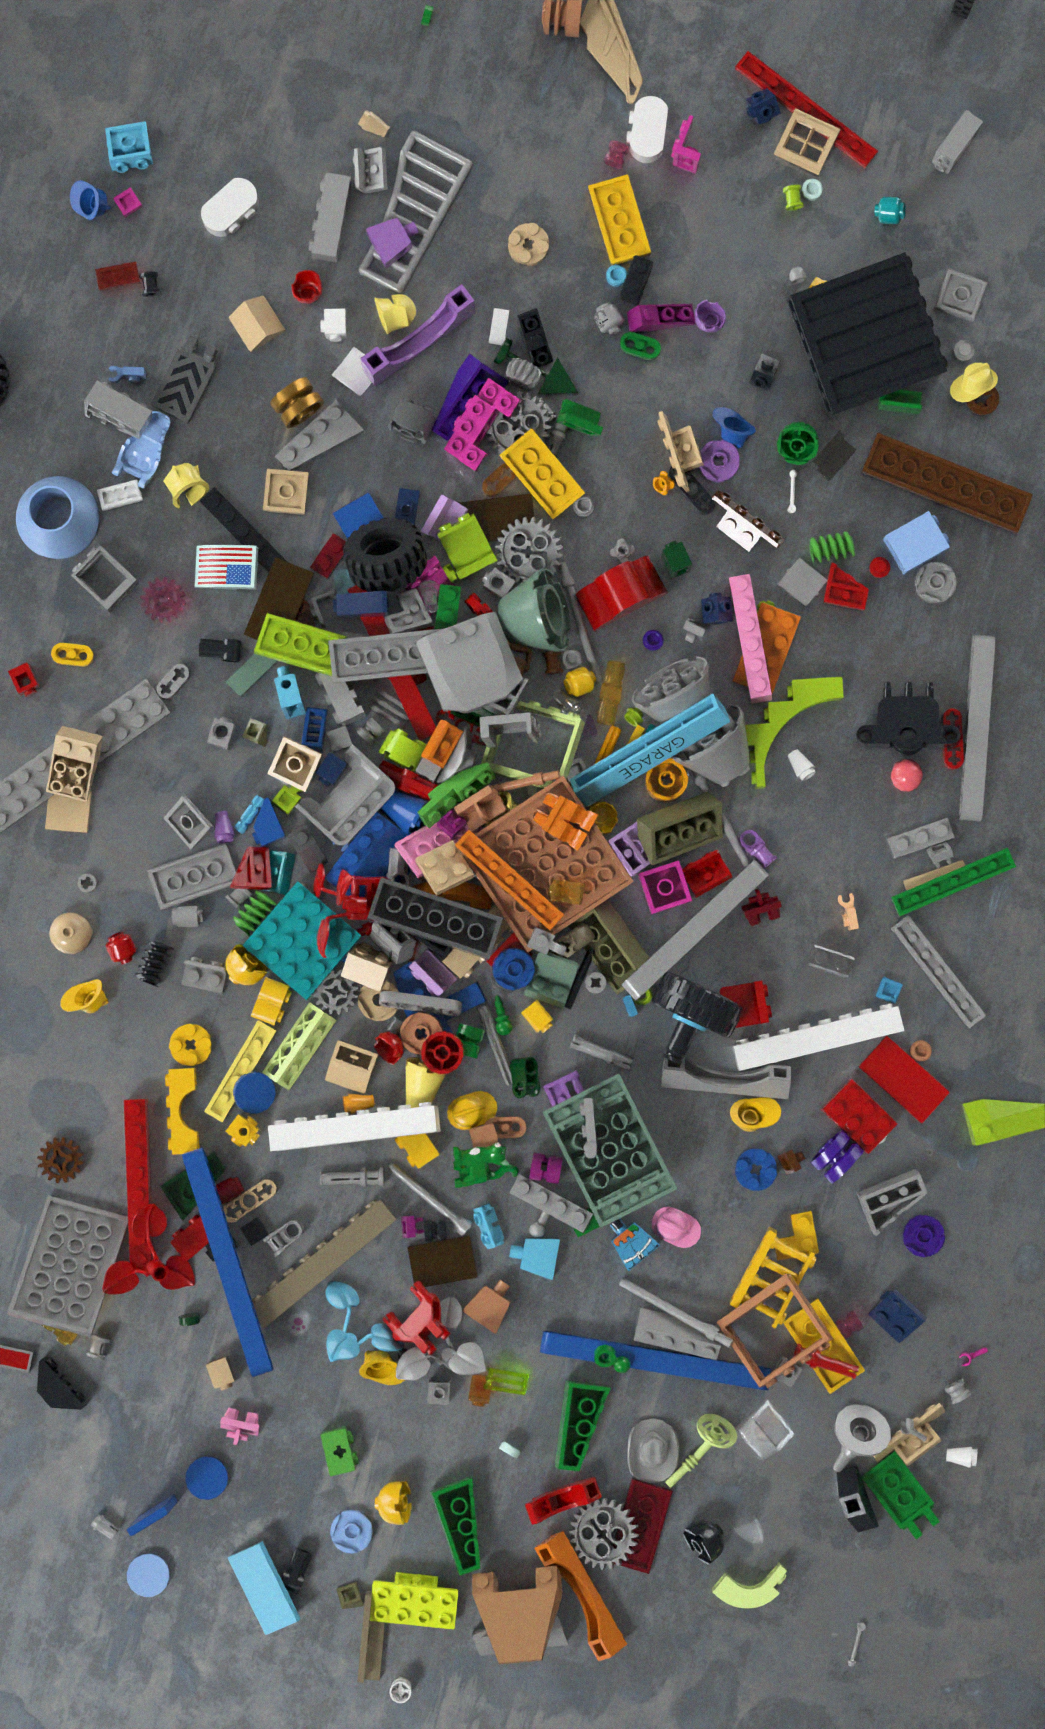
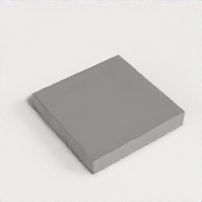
(960, 295)

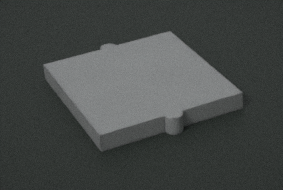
(802, 582)

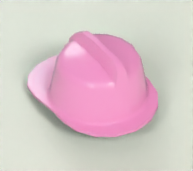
(676, 1227)

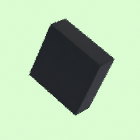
(254, 1231)

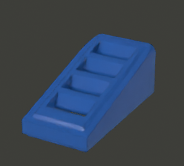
(321, 731)

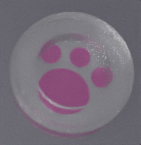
(298, 1324)

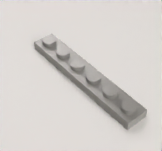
(938, 972)

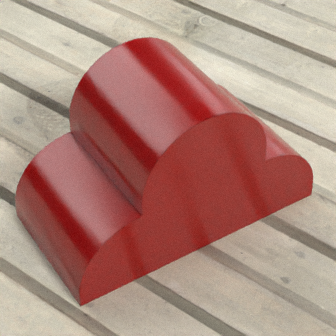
(620, 592)

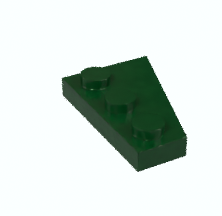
(180, 1191)

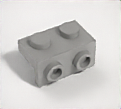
(370, 169)

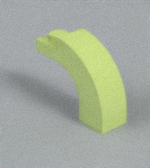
(750, 1596)

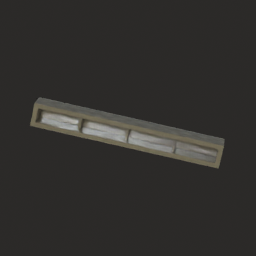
(323, 1262)

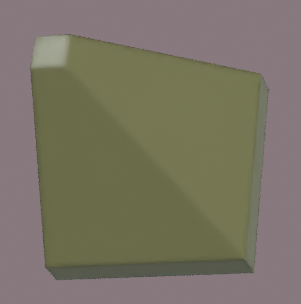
(256, 732)
(350, 1596)

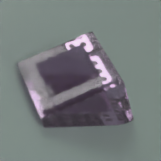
(590, 729)

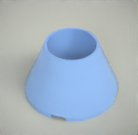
(74, 534)

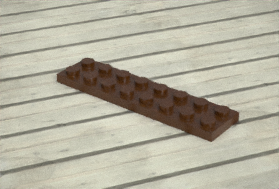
(947, 483)

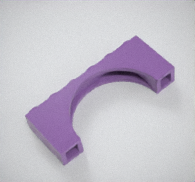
(383, 362)

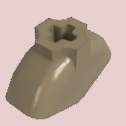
(575, 940)

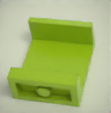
(466, 545)

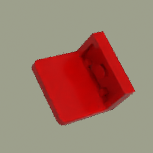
(752, 999)

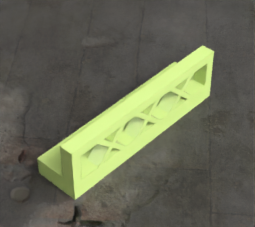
(301, 1048)

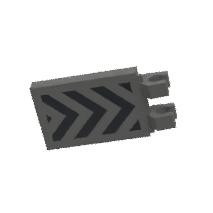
(185, 381)

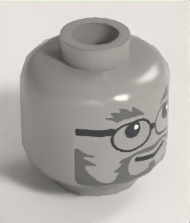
(609, 318)

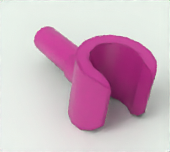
(972, 1355)

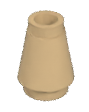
(372, 123)

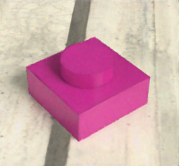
(127, 202)

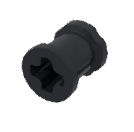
(150, 285)

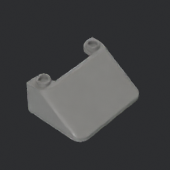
(352, 800)

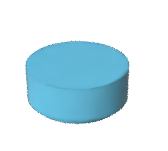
(616, 275)

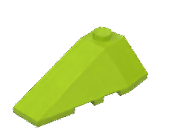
(1001, 1119)

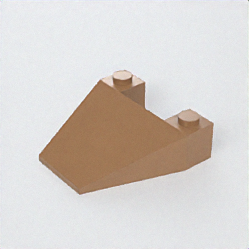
(518, 1619)

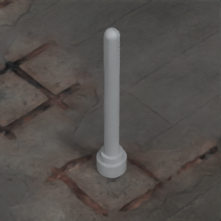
(461, 1224)

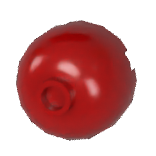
(442, 1052)

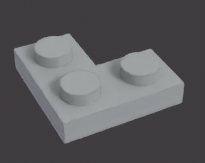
(413, 614)

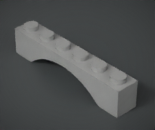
(769, 1081)

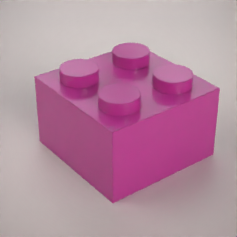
(664, 887)

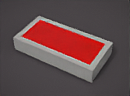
(16, 1358)

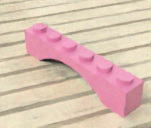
(750, 639)

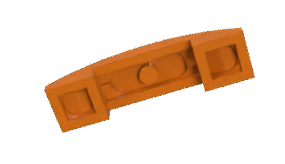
(464, 892)

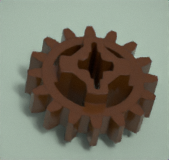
(58, 1150)

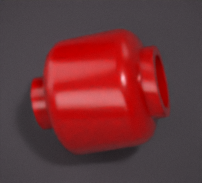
(120, 947)

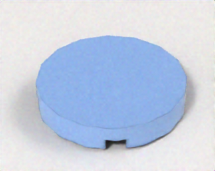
(351, 1531)
(148, 1575)

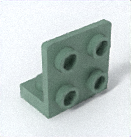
(552, 979)

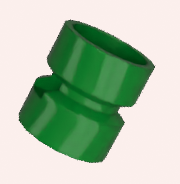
(470, 1038)

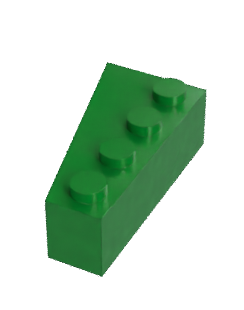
(578, 1421)
(457, 1517)

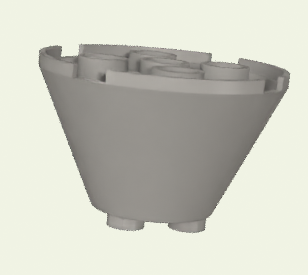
(673, 689)
(720, 754)

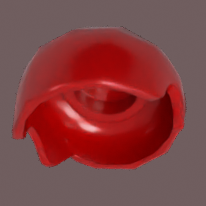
(307, 287)
(389, 1047)

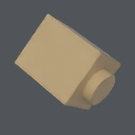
(221, 1373)

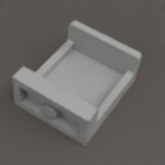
(505, 724)

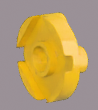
(178, 1044)

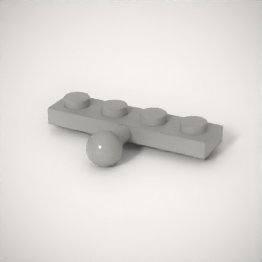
(550, 1204)

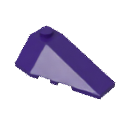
(466, 384)

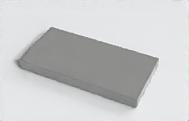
(193, 876)

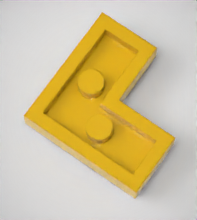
(804, 1235)

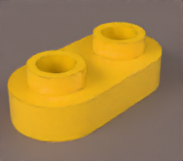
(73, 654)

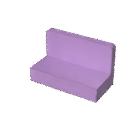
(445, 511)

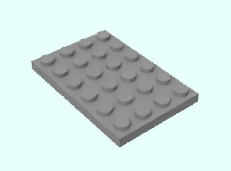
(68, 1266)

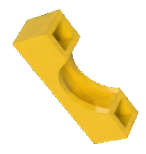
(180, 1084)

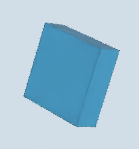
(889, 990)
(630, 1007)

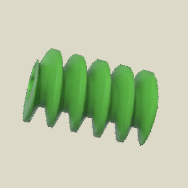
(831, 546)
(254, 912)

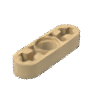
(265, 1196)

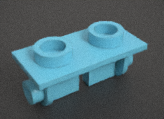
(490, 1236)

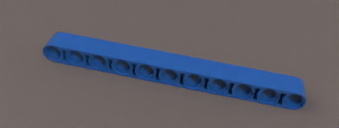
(227, 1262)
(653, 1359)

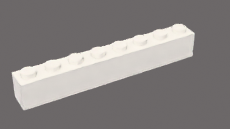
(817, 1038)
(354, 1128)

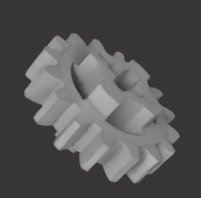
(334, 1001)

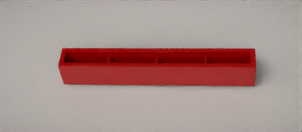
(138, 1174)

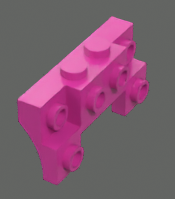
(477, 420)

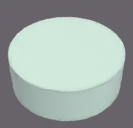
(811, 189)
(512, 1451)

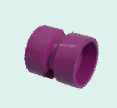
(553, 1170)

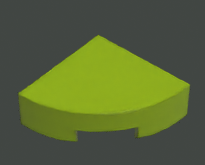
(451, 574)

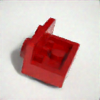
(706, 873)

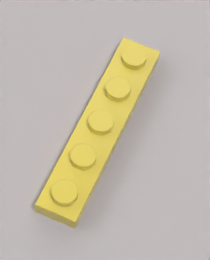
(243, 1064)

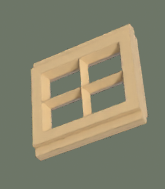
(815, 125)

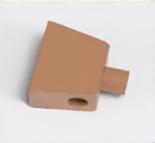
(489, 1306)

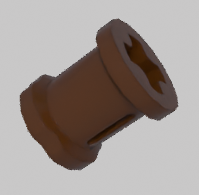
(552, 662)

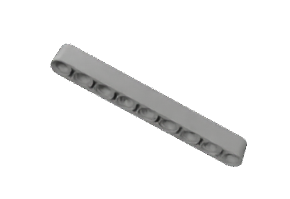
(977, 728)
(695, 929)

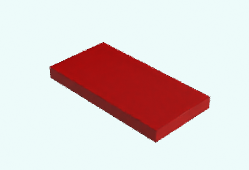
(904, 1079)

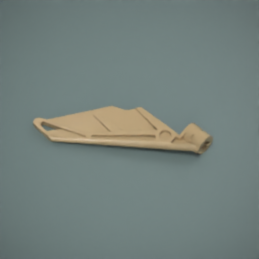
(611, 45)

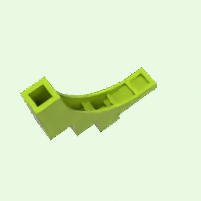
(803, 694)

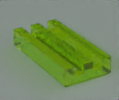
(489, 1378)

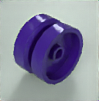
(834, 1154)

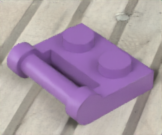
(557, 1090)

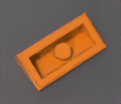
(442, 743)

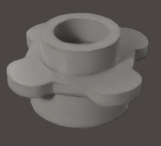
(628, 549)

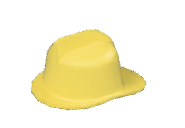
(974, 382)

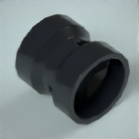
(429, 1230)

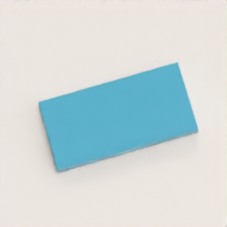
(264, 1588)

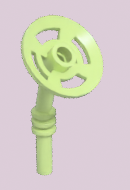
(713, 1437)

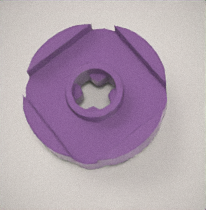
(731, 461)

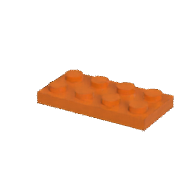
(777, 633)

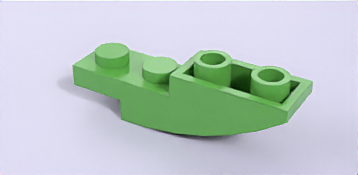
(454, 790)

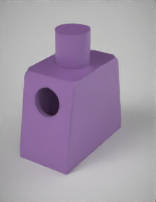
(391, 240)

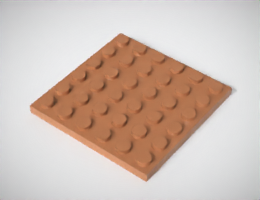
(545, 858)

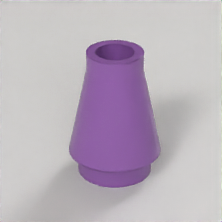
(223, 828)

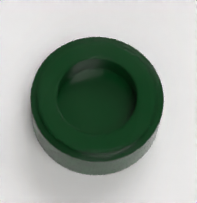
(189, 1319)

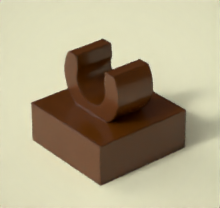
(791, 1161)

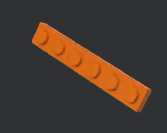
(509, 879)

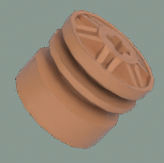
(563, 14)

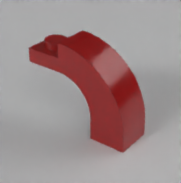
(562, 1499)

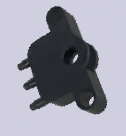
(912, 714)

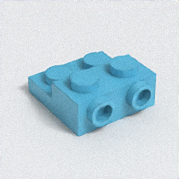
(129, 146)

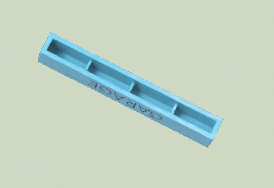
(650, 750)

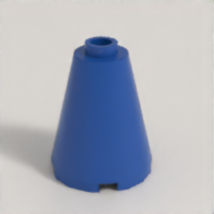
(403, 810)

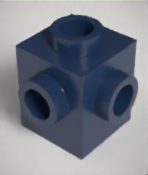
(762, 106)
(716, 609)

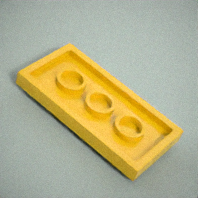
(619, 219)
(542, 473)
(806, 1334)

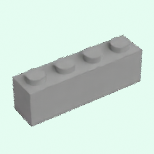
(331, 217)
(672, 1333)

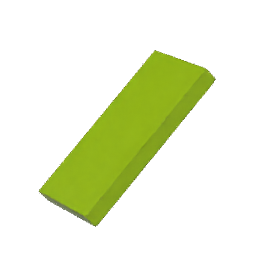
(296, 644)

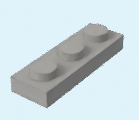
(920, 838)

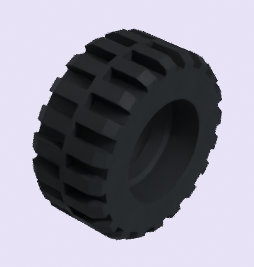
(385, 555)

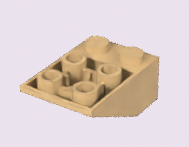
(73, 763)

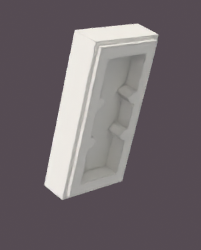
(119, 495)

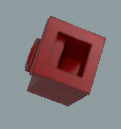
(20, 673)

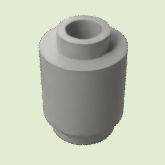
(187, 916)

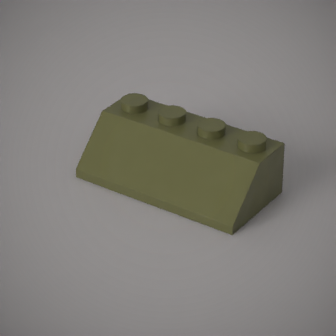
(680, 827)
(616, 948)

